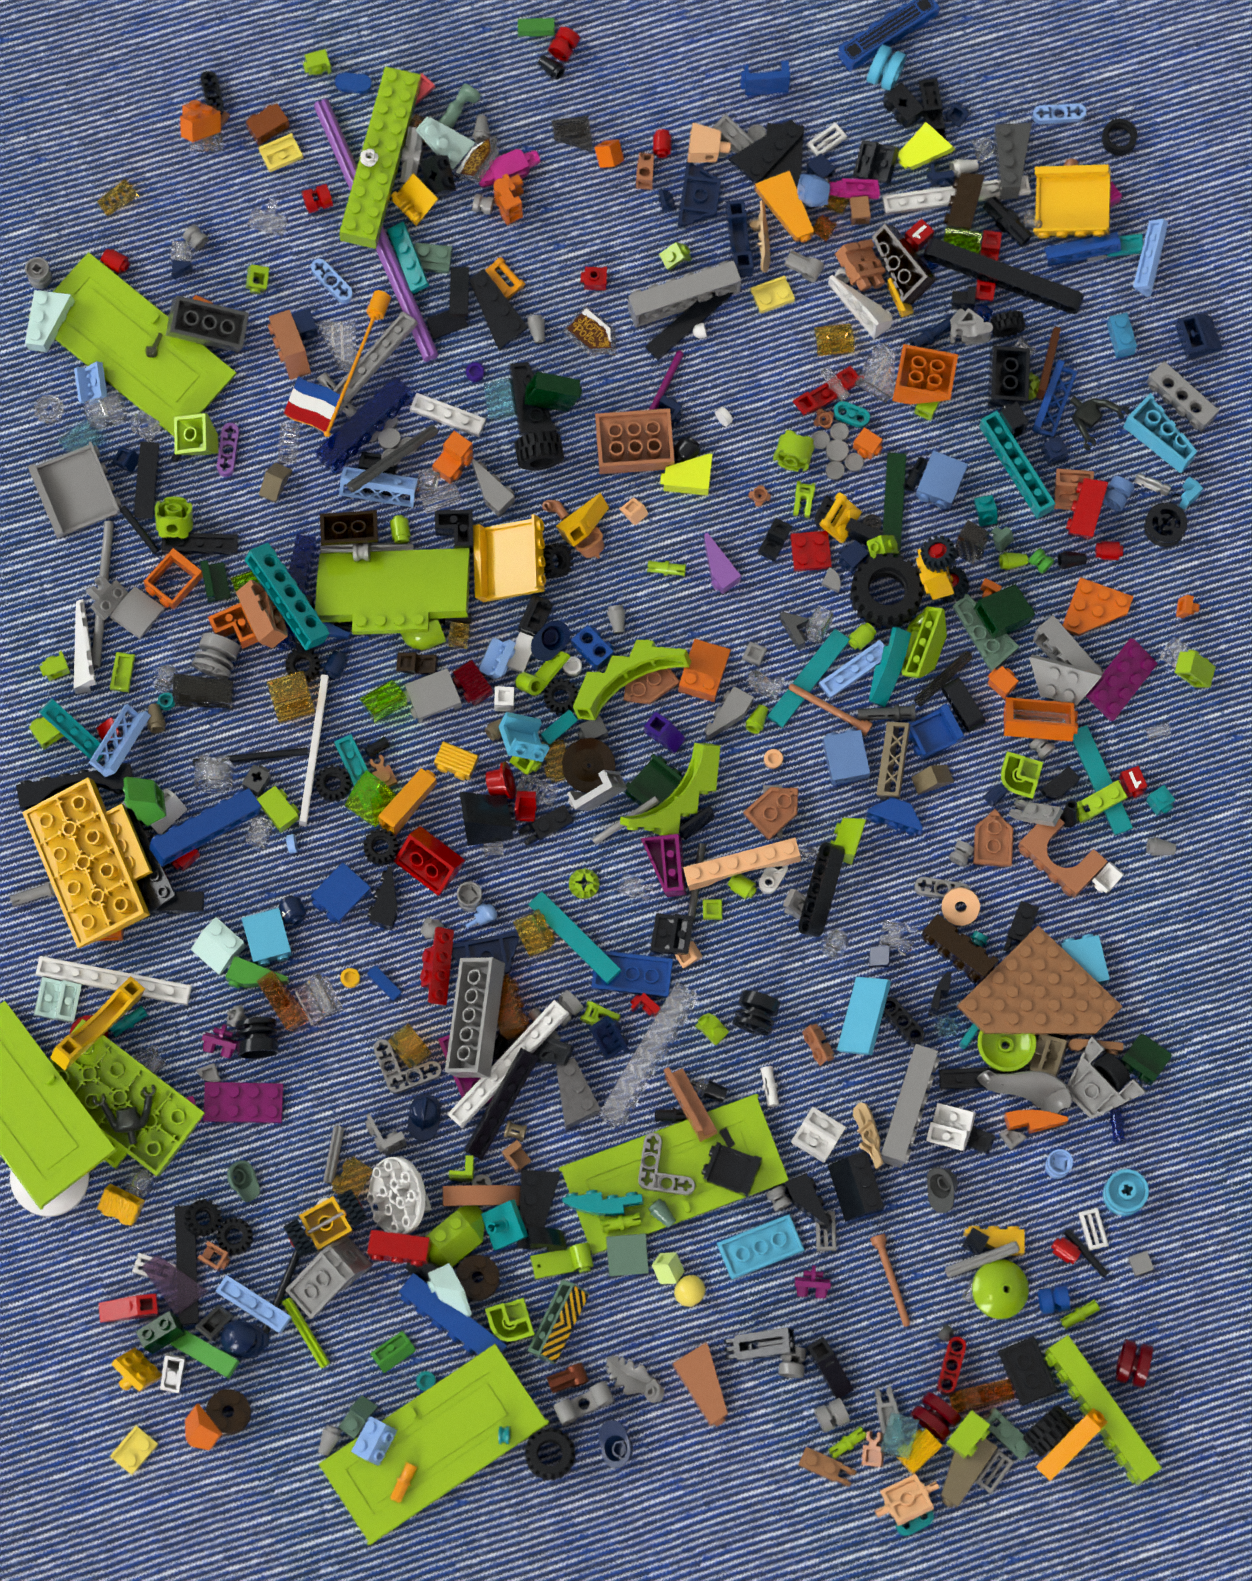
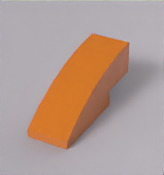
(1034, 1120)

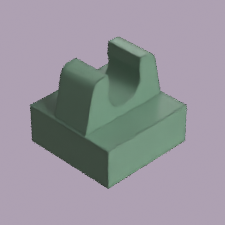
(1002, 538)

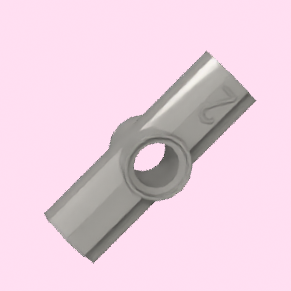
(411, 154)

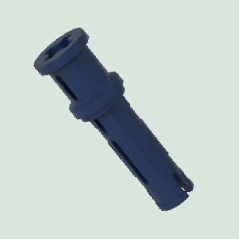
(929, 336)

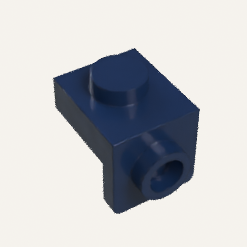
(941, 179)
(675, 408)

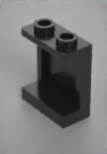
(731, 1169)

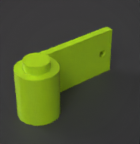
(536, 683)
(561, 1262)

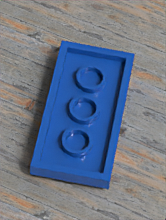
(637, 975)

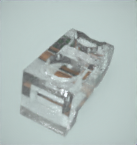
(210, 143)
(765, 685)

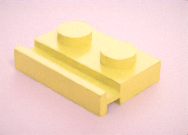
(280, 152)
(772, 294)
(134, 1450)

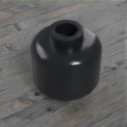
(686, 449)

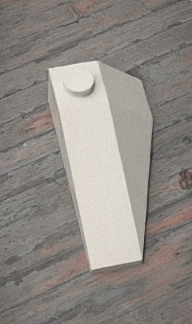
(867, 312)

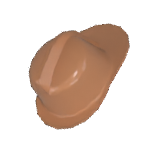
(591, 545)

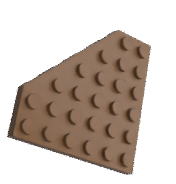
(1039, 993)

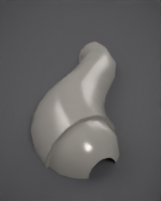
(1036, 1086)

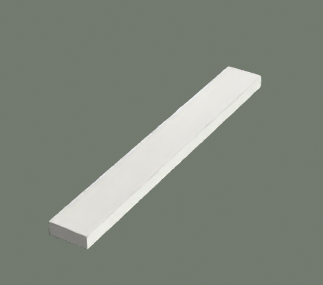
(940, 197)
(313, 750)
(112, 979)
(487, 1087)

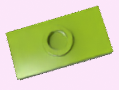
(122, 672)

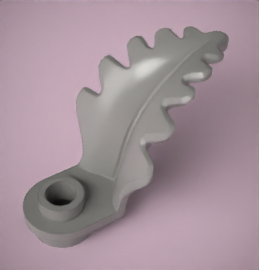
(634, 1379)

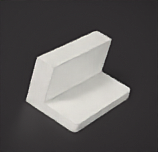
(174, 810)

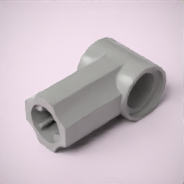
(809, 268)

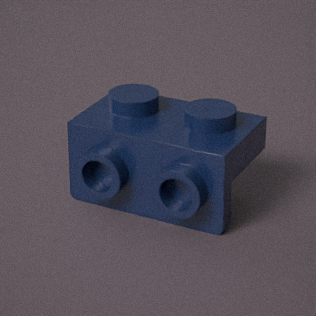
(608, 1037)

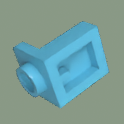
(1192, 492)

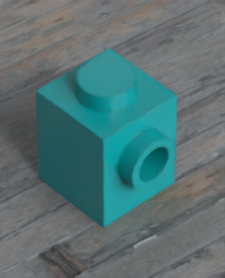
(1161, 800)

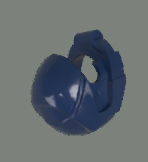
(239, 1337)

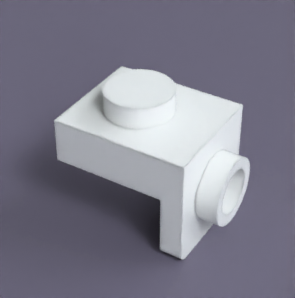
(1107, 878)

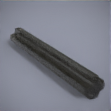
(943, 678)

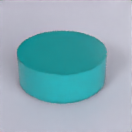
(425, 1380)

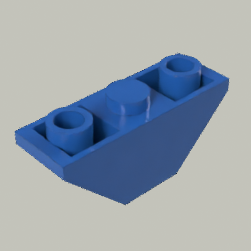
(896, 815)

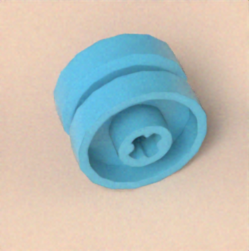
(886, 67)
(1128, 1181)

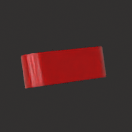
(957, 1357)

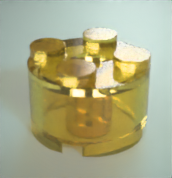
(409, 1045)

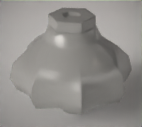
(429, 926)
(235, 1015)

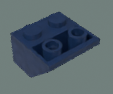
(1198, 335)

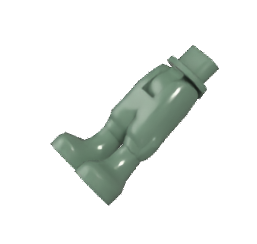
(454, 110)

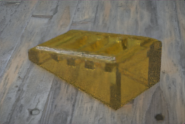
(120, 202)

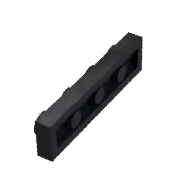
(202, 544)

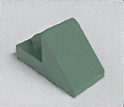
(357, 1417)

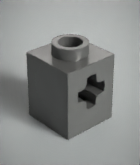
(593, 729)
(259, 786)

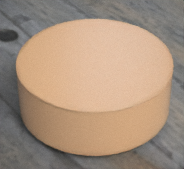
(773, 759)

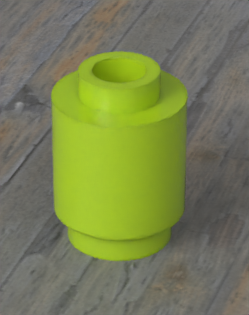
(400, 529)
(862, 636)
(742, 886)

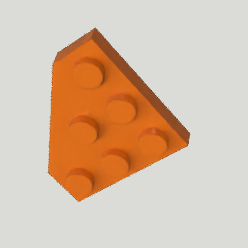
(1094, 607)

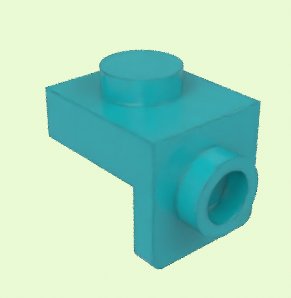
(986, 510)

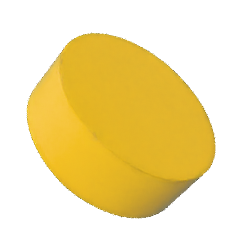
(350, 978)

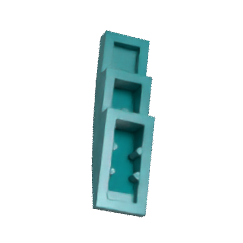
(891, 663)

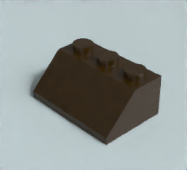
(964, 201)
(349, 527)

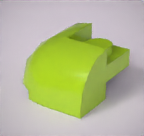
(425, 640)
(1020, 774)
(510, 1320)

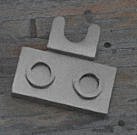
(106, 596)

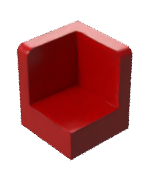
(525, 806)

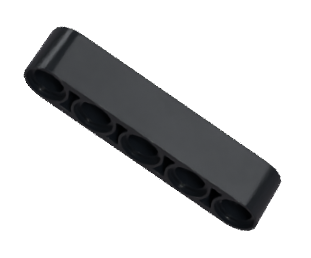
(821, 889)

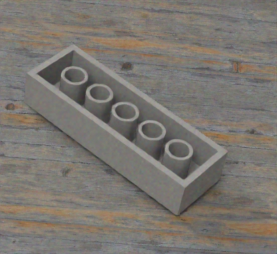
(680, 294)
(475, 1017)
(910, 1100)

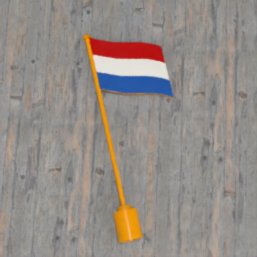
(318, 404)

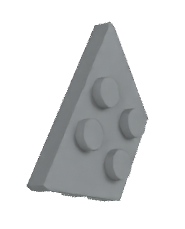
(1062, 680)

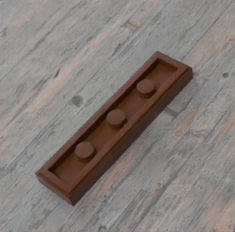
(1048, 362)

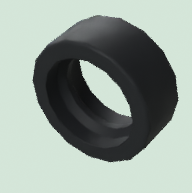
(1119, 124)
(1112, 1070)

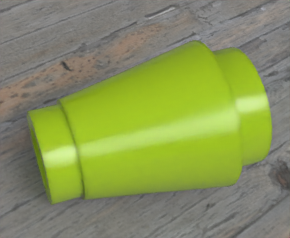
(1012, 560)
(756, 721)

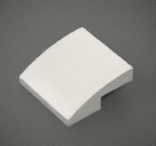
(951, 1126)
(818, 1134)

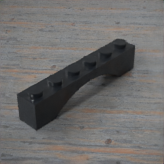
(35, 792)

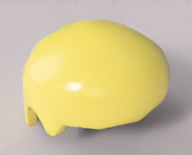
(689, 1290)

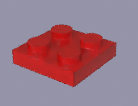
(810, 551)

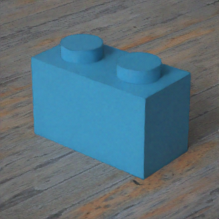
(1121, 335)

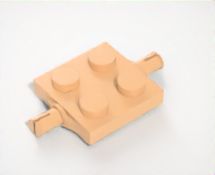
(907, 1499)

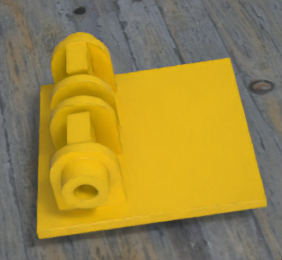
(414, 199)

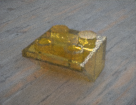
(291, 696)

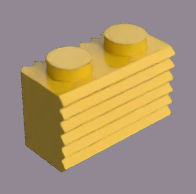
(456, 761)
(120, 1204)
(923, 1448)

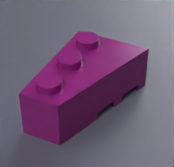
(667, 860)

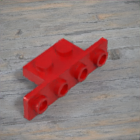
(437, 966)

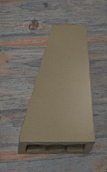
(964, 1472)

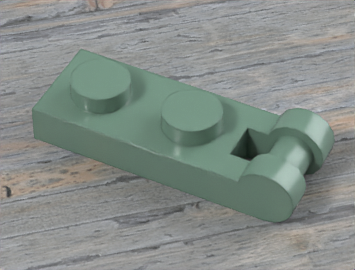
(1007, 1434)

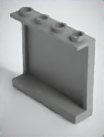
(75, 490)

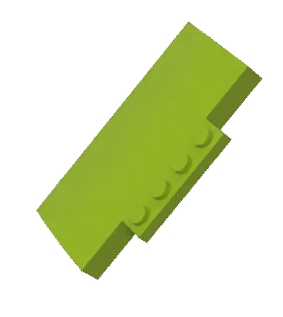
(393, 589)
(113, 1072)

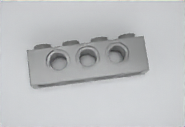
(1180, 386)

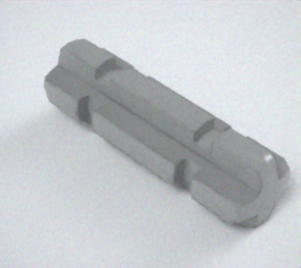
(1152, 484)

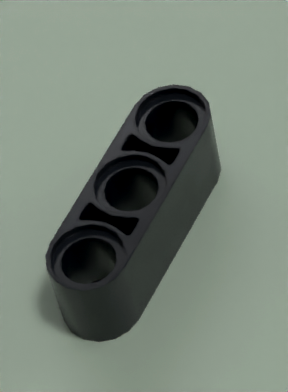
(963, 705)
(903, 1031)

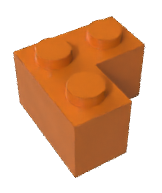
(199, 121)
(455, 456)
(233, 621)

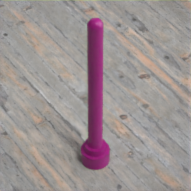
(667, 379)

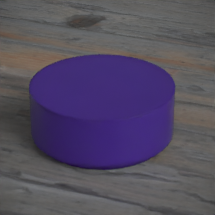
(475, 372)

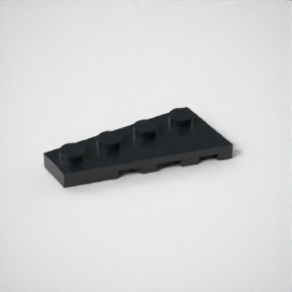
(764, 153)
(499, 314)
(529, 417)
(549, 1052)
(535, 1199)

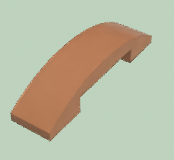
(479, 1195)

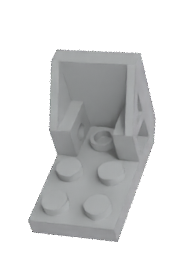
(327, 1275)

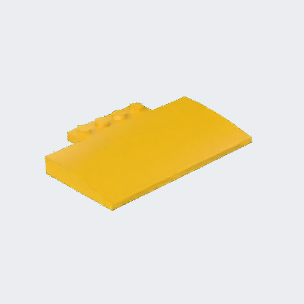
(90, 861)

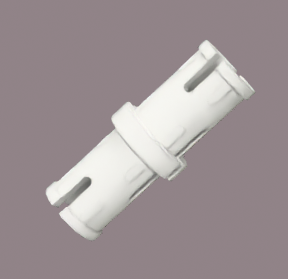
(769, 1086)

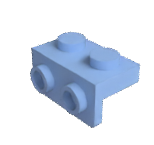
(90, 382)
(496, 658)
(374, 1441)

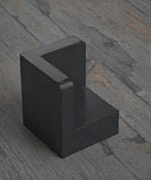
(963, 300)

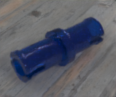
(1116, 1122)

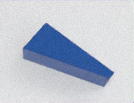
(337, 632)
(383, 982)

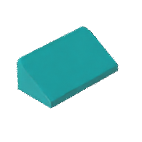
(558, 727)

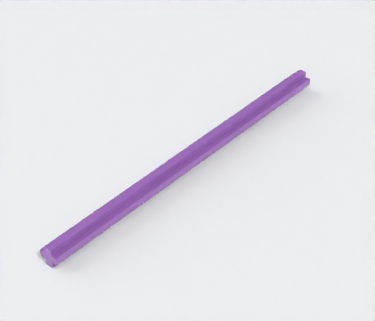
(384, 248)

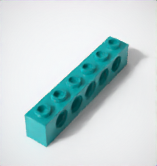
(1017, 465)
(289, 607)

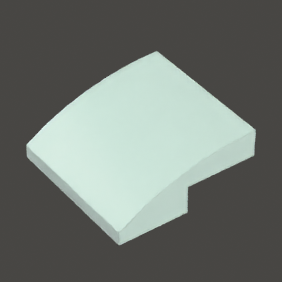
(57, 999)

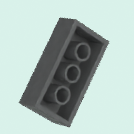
(207, 324)

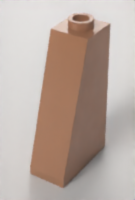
(701, 1381)

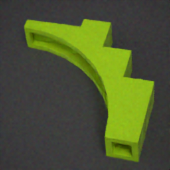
(621, 670)
(684, 800)

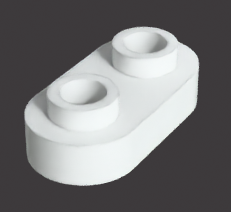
(774, 876)

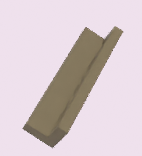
(888, 760)

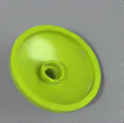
(1006, 1060)
(989, 1285)

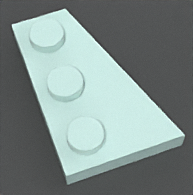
(444, 140)

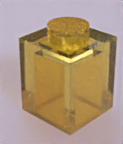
(459, 635)

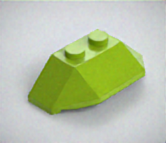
(925, 643)
(456, 1236)

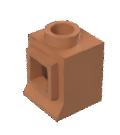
(208, 1253)

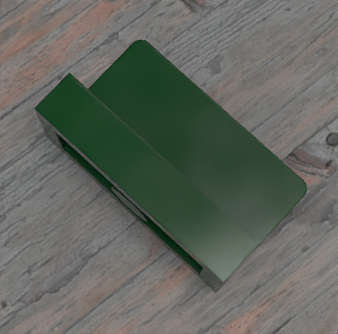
(215, 581)

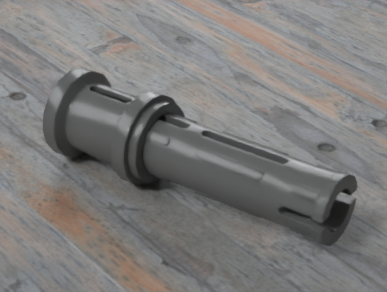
(897, 713)

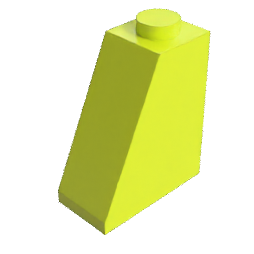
(924, 148)
(688, 476)

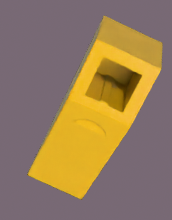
(583, 520)
(1001, 1237)

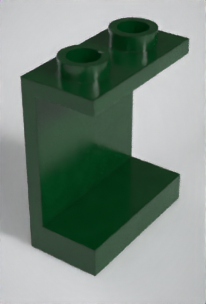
(654, 780)

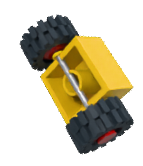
(936, 570)
(325, 1223)

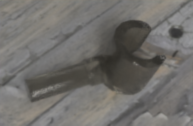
(152, 351)

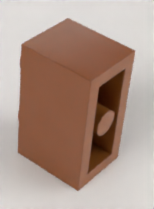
(267, 123)

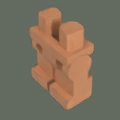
(861, 264)

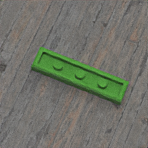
(206, 1354)

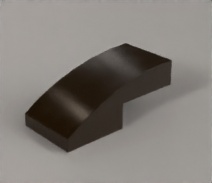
(416, 664)

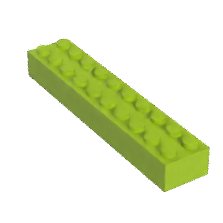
(386, 136)

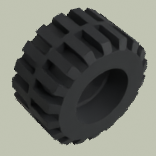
(539, 450)
(1049, 1430)
(550, 1436)

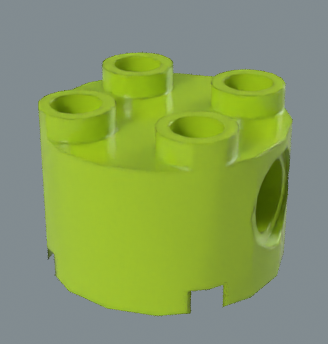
(794, 451)
(174, 517)

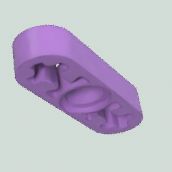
(224, 436)

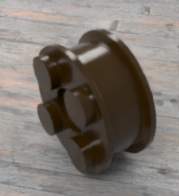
(483, 1266)
(235, 1400)

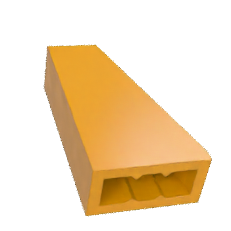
(782, 199)
(407, 801)
(1072, 1444)

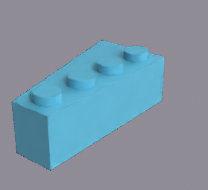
(1160, 434)

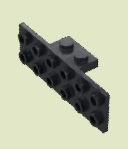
(155, 887)

